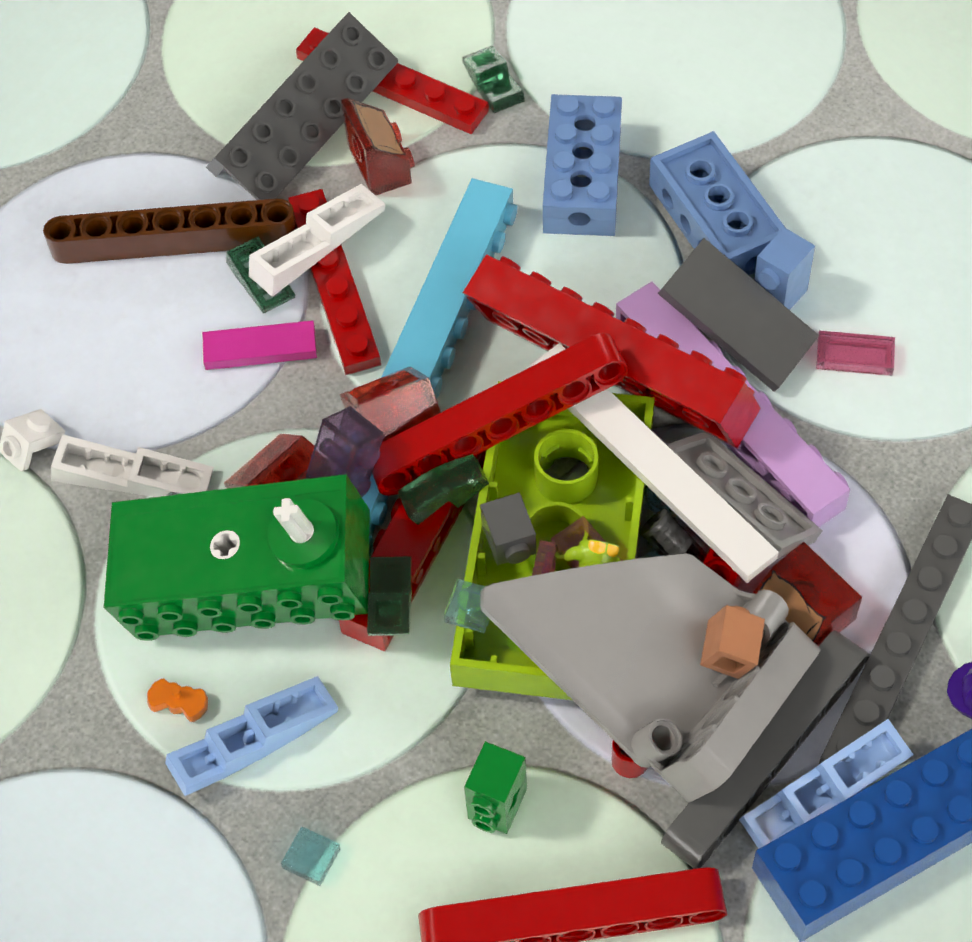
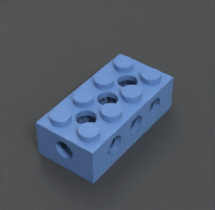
(714, 200)
(574, 202)

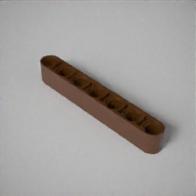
(167, 230)

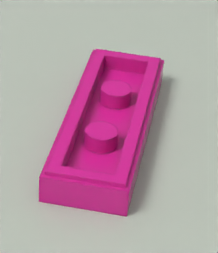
(259, 345)

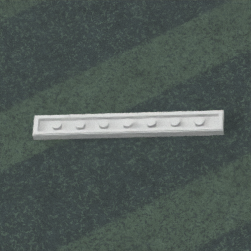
(674, 482)

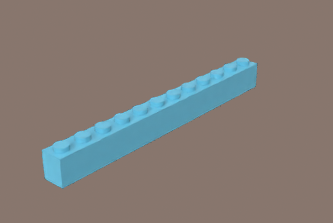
(441, 307)

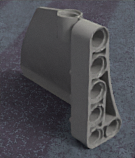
(630, 656)

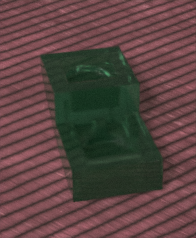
(491, 78)
(451, 482)
(390, 596)

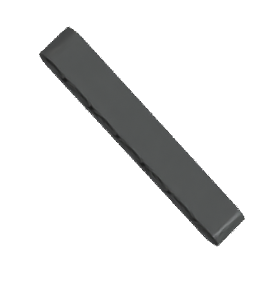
(713, 816)

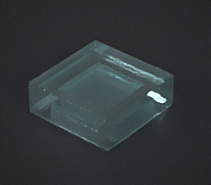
(310, 856)

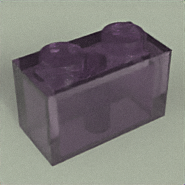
(346, 446)

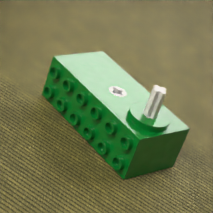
(238, 558)

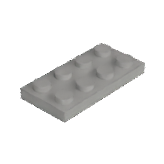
(747, 493)

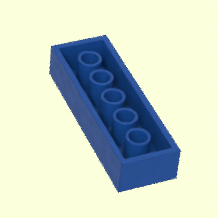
(871, 840)

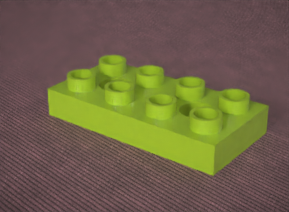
(607, 498)

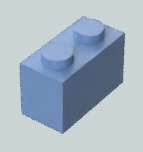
(785, 267)

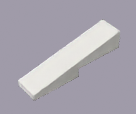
(324, 230)
(117, 470)

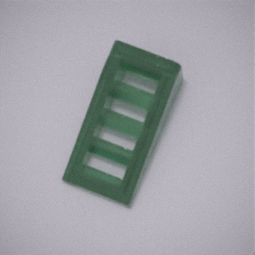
(240, 255)

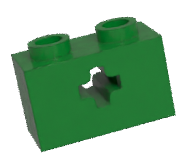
(495, 788)

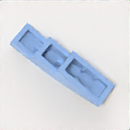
(252, 736)
(828, 784)

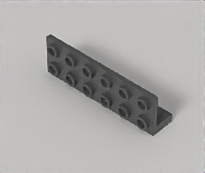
(304, 110)

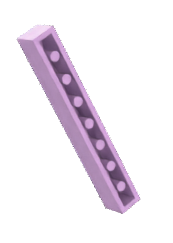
(771, 442)

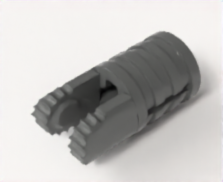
(669, 537)

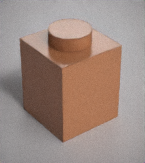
(732, 641)

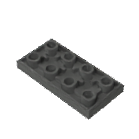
(738, 314)

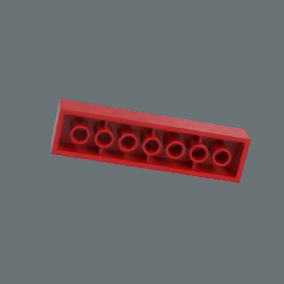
(679, 381)

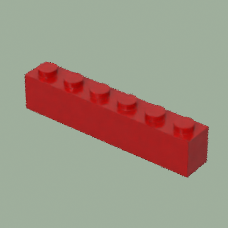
(407, 539)

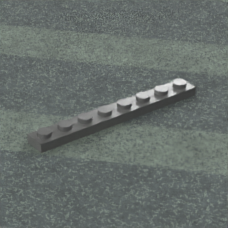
(906, 626)

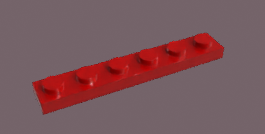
(419, 92)
(339, 297)

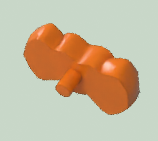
(177, 699)

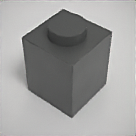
(508, 529)

